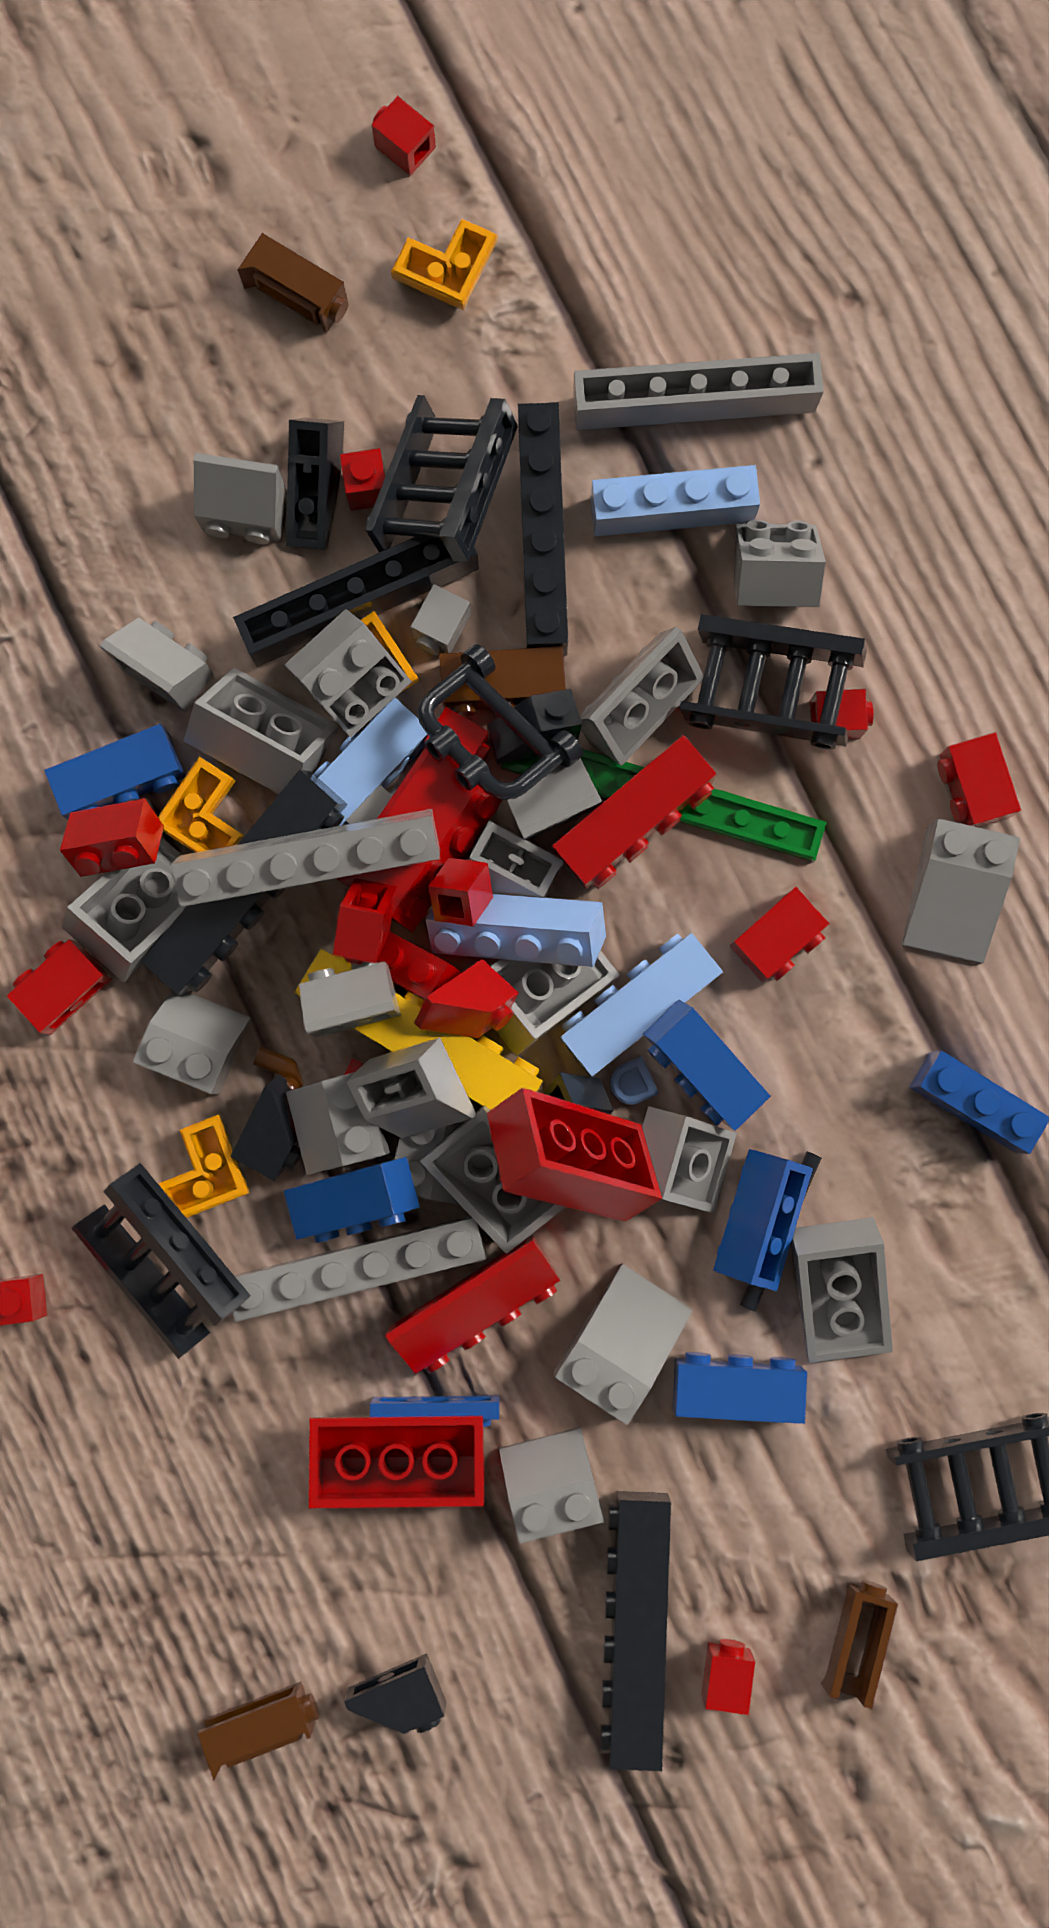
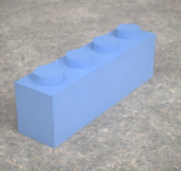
(674, 500)
(374, 756)
(526, 931)
(639, 1004)

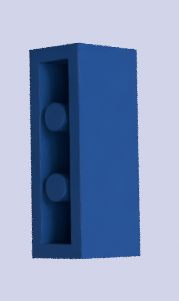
(117, 772)
(705, 1066)
(980, 1102)
(352, 1201)
(762, 1219)
(739, 1389)

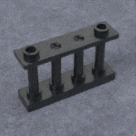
(467, 499)
(760, 642)
(176, 1245)
(972, 1530)

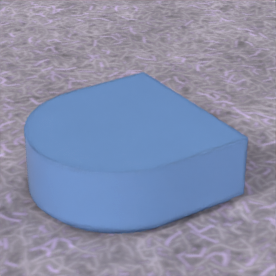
(632, 1082)

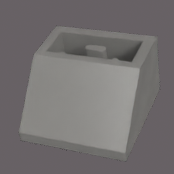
(778, 564)
(348, 672)
(515, 864)
(411, 1090)

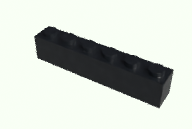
(542, 525)
(360, 588)
(210, 928)
(638, 1631)

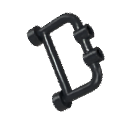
(472, 769)

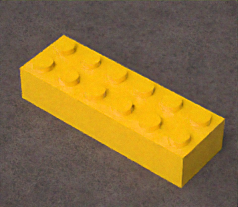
(479, 1063)

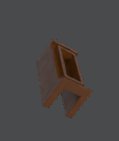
(294, 282)
(866, 1682)
(258, 1727)

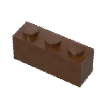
(516, 676)

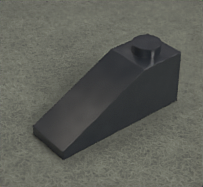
(312, 480)

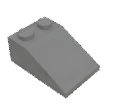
(959, 890)
(126, 913)
(548, 995)
(470, 1173)
(842, 1289)
(623, 1344)

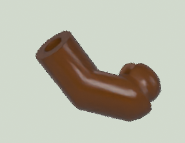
(281, 1065)

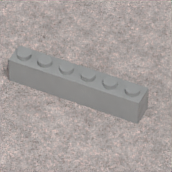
(697, 391)
(306, 857)
(361, 1267)

